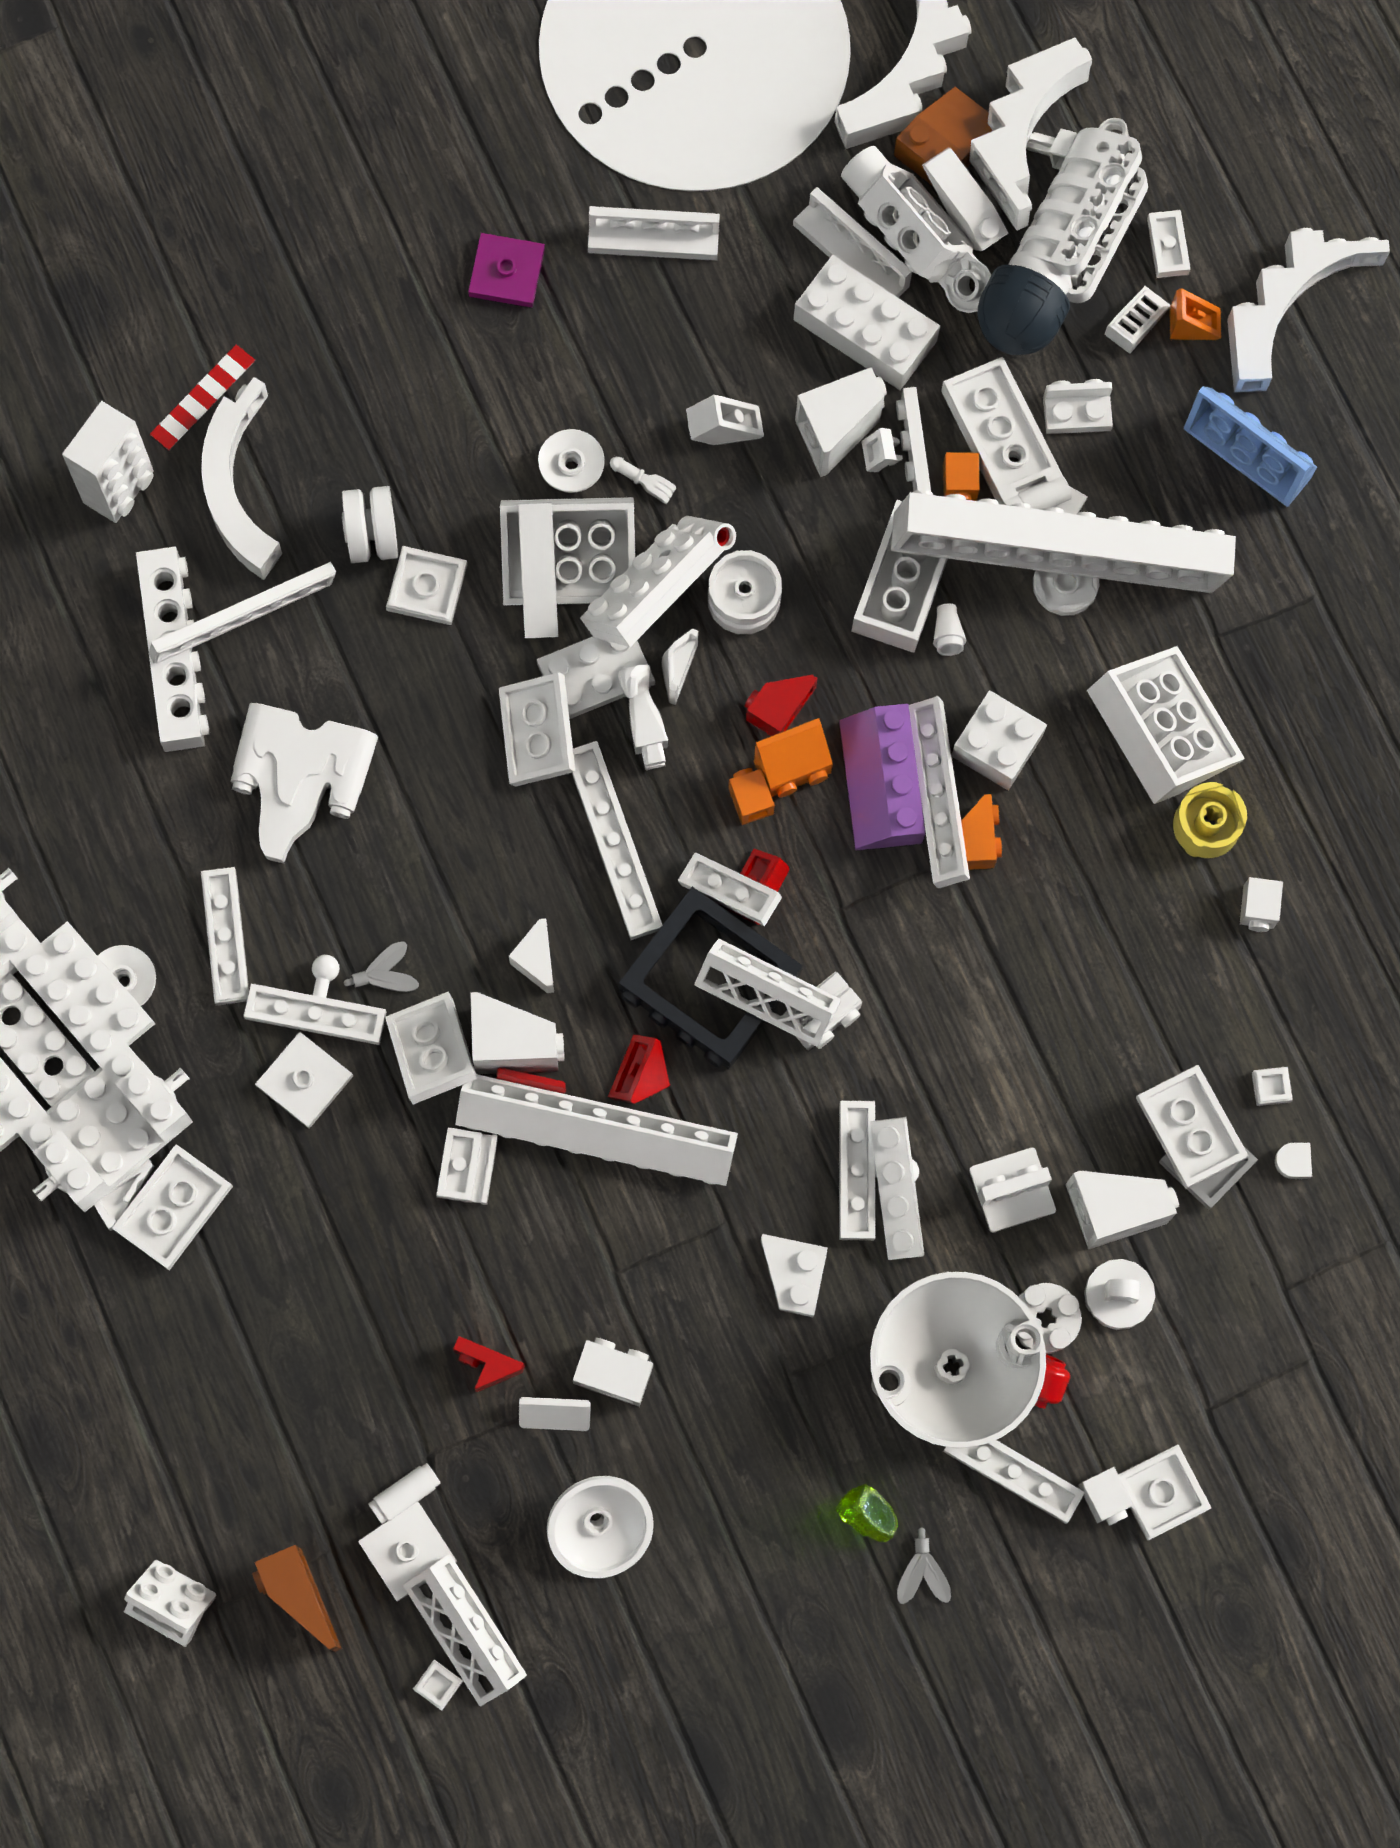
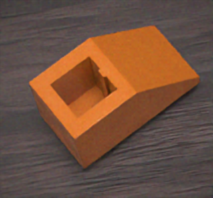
(979, 834)

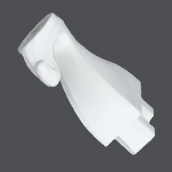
(645, 720)

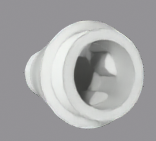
(948, 635)

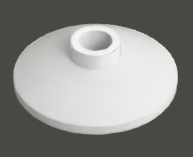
(566, 447)
(136, 965)

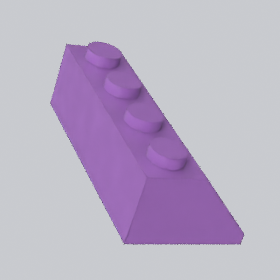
(882, 778)

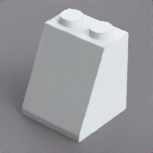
(839, 416)
(512, 1038)
(1119, 1205)

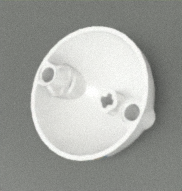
(964, 1321)

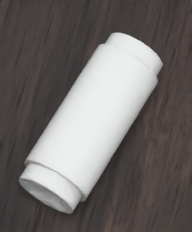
(404, 1493)

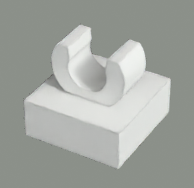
(879, 450)

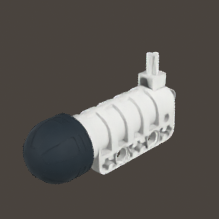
(1032, 293)

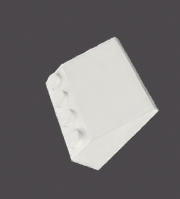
(590, 546)
(1164, 723)

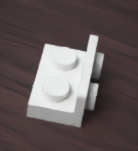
(1078, 407)

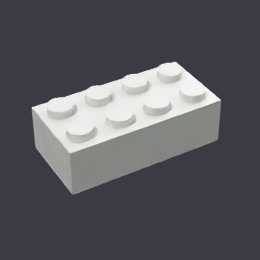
(866, 322)
(109, 462)
(898, 594)

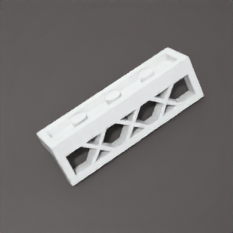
(653, 233)
(847, 240)
(773, 982)
(470, 1627)

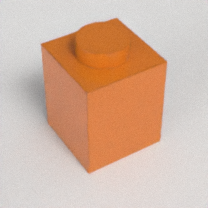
(961, 475)
(751, 795)

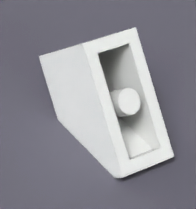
(724, 421)

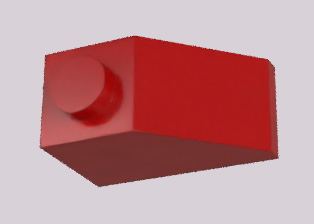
(779, 703)

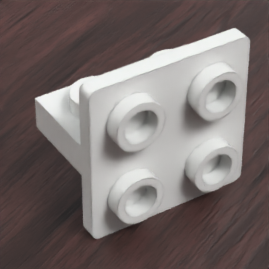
(1013, 1189)
(168, 1602)

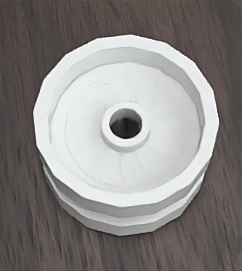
(365, 524)
(761, 590)

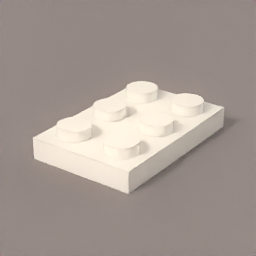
(592, 672)
(536, 729)
(430, 1048)
(1192, 1126)
(172, 1207)

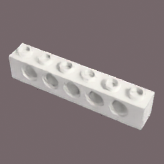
(174, 732)

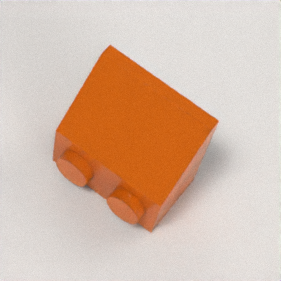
(794, 758)

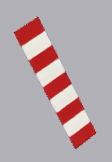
(202, 397)

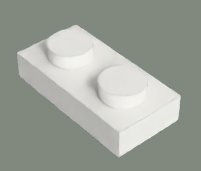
(1168, 244)

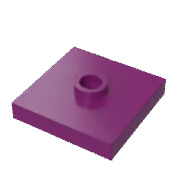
(506, 270)

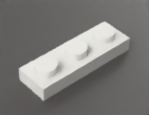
(730, 889)

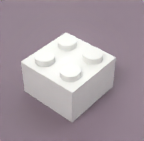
(998, 740)

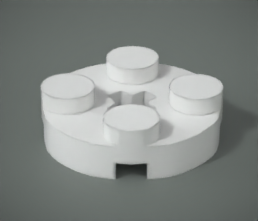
(1062, 1307)

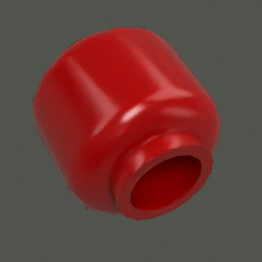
(1055, 1382)

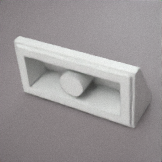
(554, 1414)

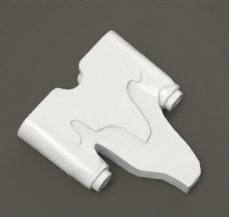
(296, 770)

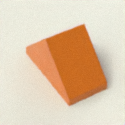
(1193, 318)

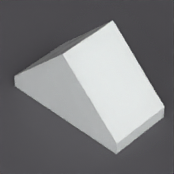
(533, 957)

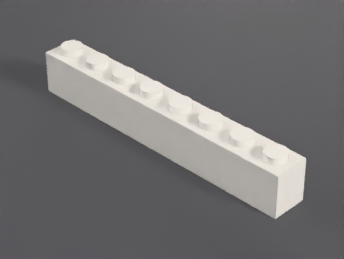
(596, 1129)

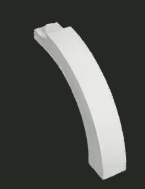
(224, 432)

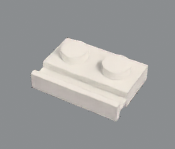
(467, 1166)

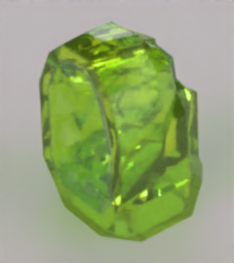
(868, 1513)

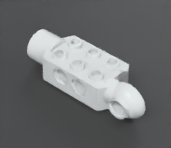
(917, 227)

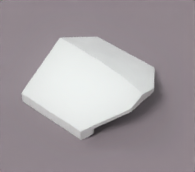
(677, 663)

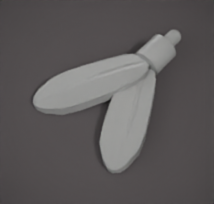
(379, 972)
(923, 1565)

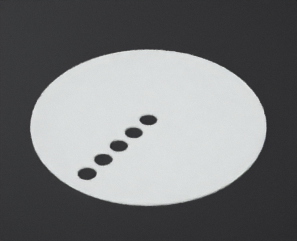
(722, 117)

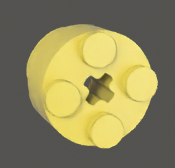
(1218, 804)

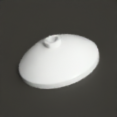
(603, 1545)

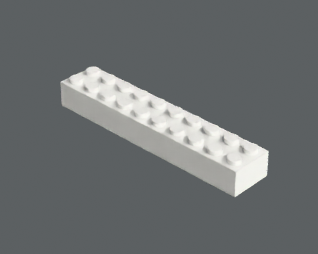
(1062, 542)

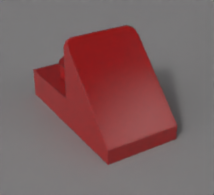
(496, 1365)

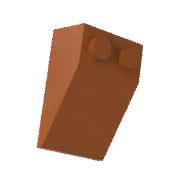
(944, 124)
(291, 1586)

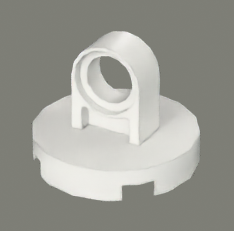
(1119, 1294)

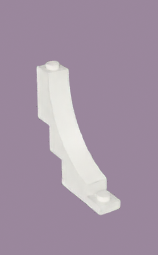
(1033, 87)

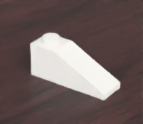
(964, 200)

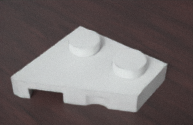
(795, 1273)

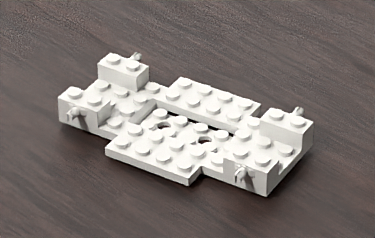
(100, 1119)

